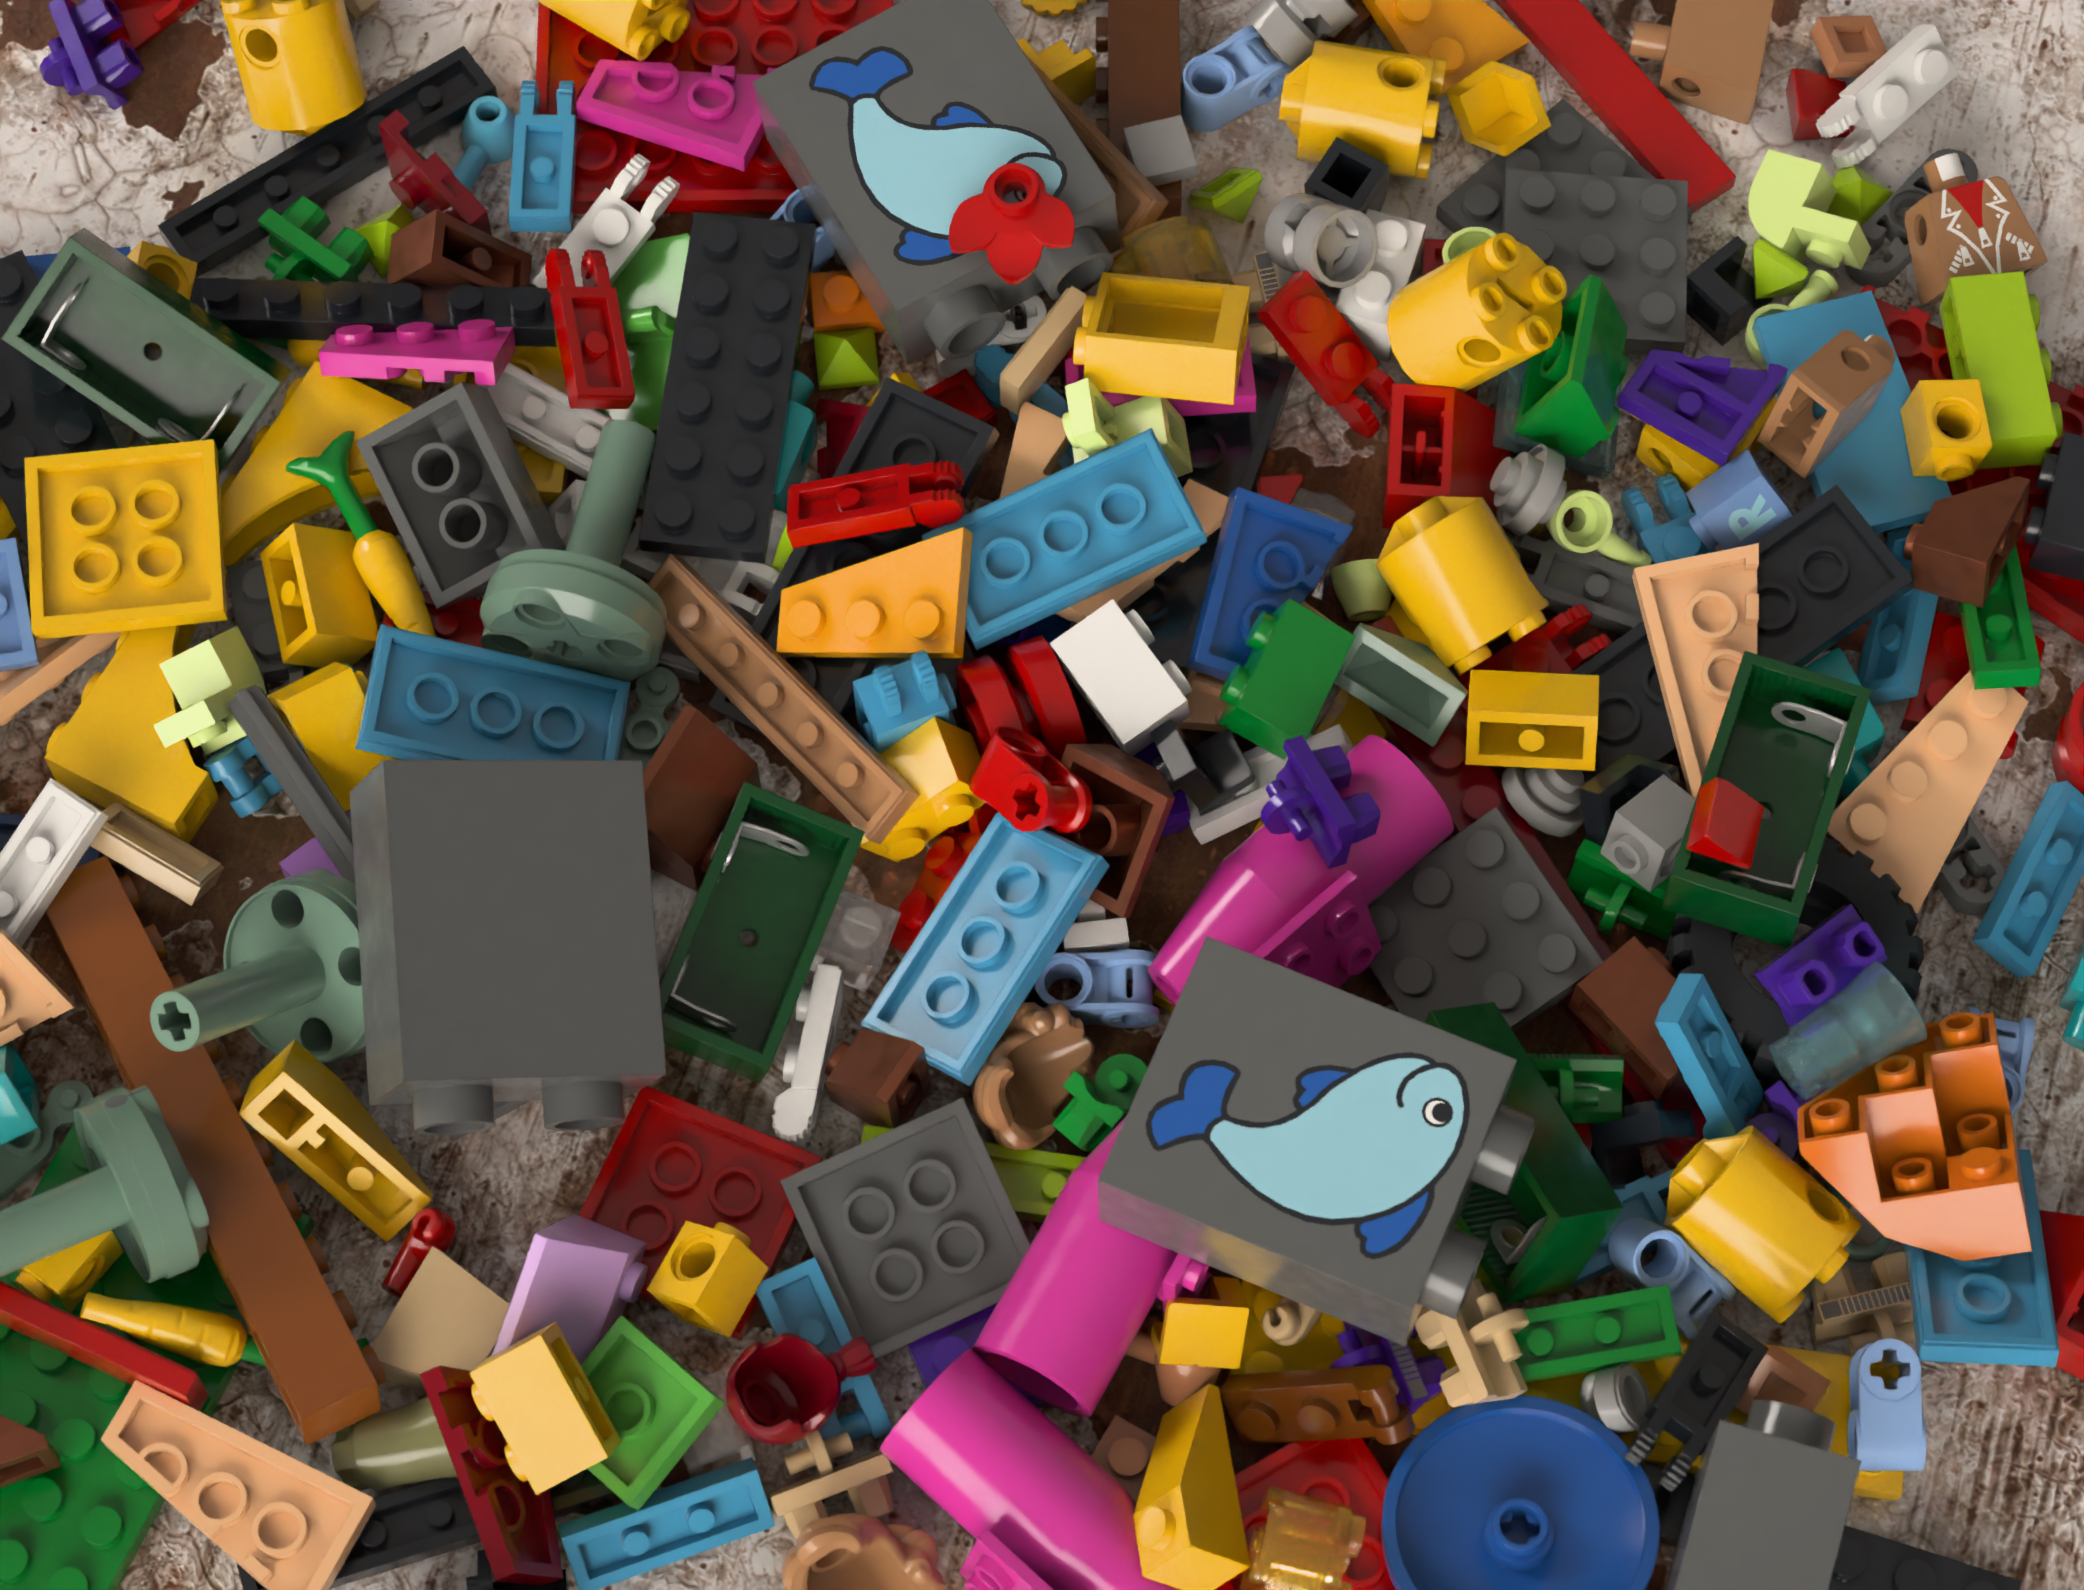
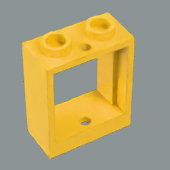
(1164, 337)

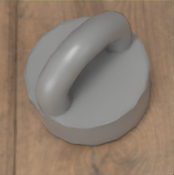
(1616, 1397)

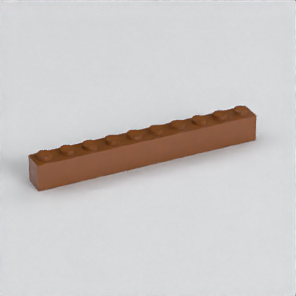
(251, 1220)

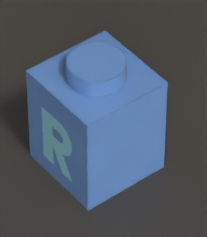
(1737, 505)

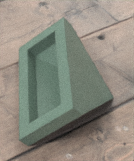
(1401, 682)

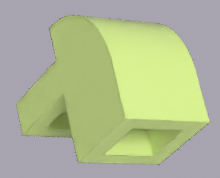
(1791, 208)
(1097, 425)
(203, 685)

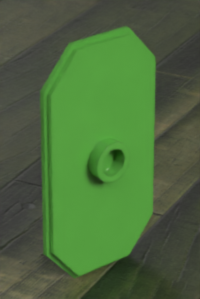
(648, 308)

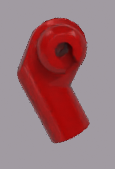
(427, 1230)

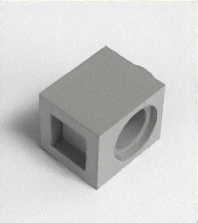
(1649, 832)

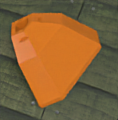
(1927, 1143)

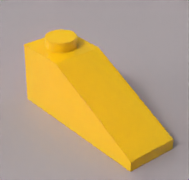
(334, 1140)
(1189, 1500)

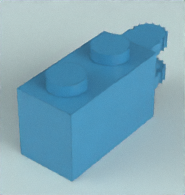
(901, 700)

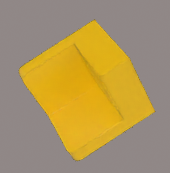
(1068, 71)
(1498, 108)
(1204, 1329)

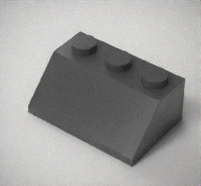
(457, 491)

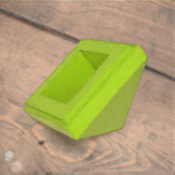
(1228, 194)
(1857, 195)
(379, 233)
(1776, 272)
(846, 358)

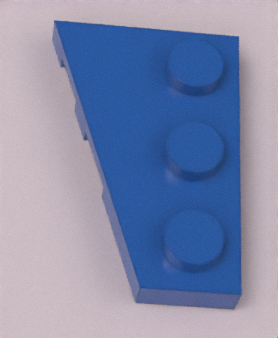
(1260, 562)

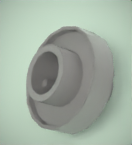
(1528, 488)
(1546, 798)

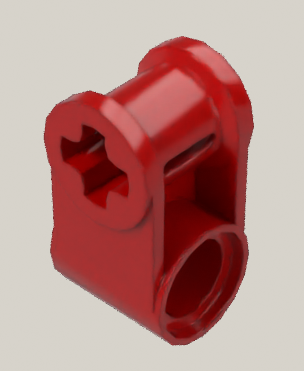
(1030, 784)

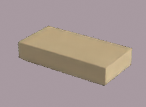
(1042, 351)
(156, 854)

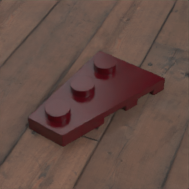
(509, 1516)

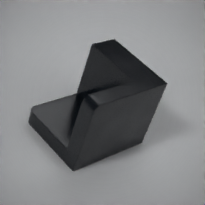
(1723, 293)

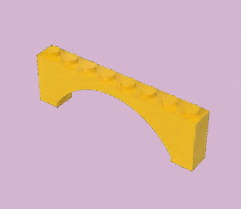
(110, 741)

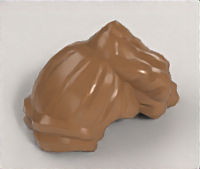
(1026, 1072)
(861, 1554)

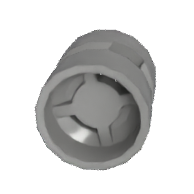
(1296, 24)
(1321, 238)

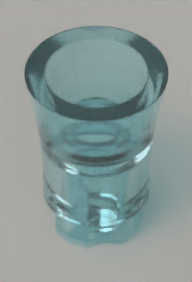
(1848, 1033)

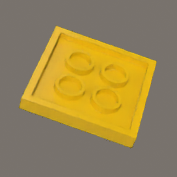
(125, 539)

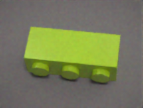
(1994, 339)

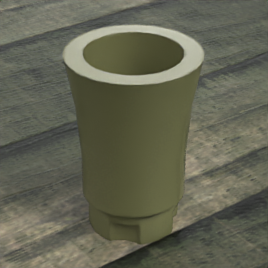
(392, 1449)

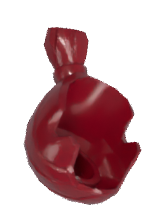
(790, 1386)

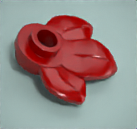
(1012, 231)

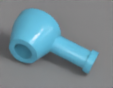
(485, 140)

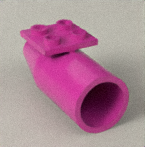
(1285, 902)
(1081, 1298)
(1017, 1486)

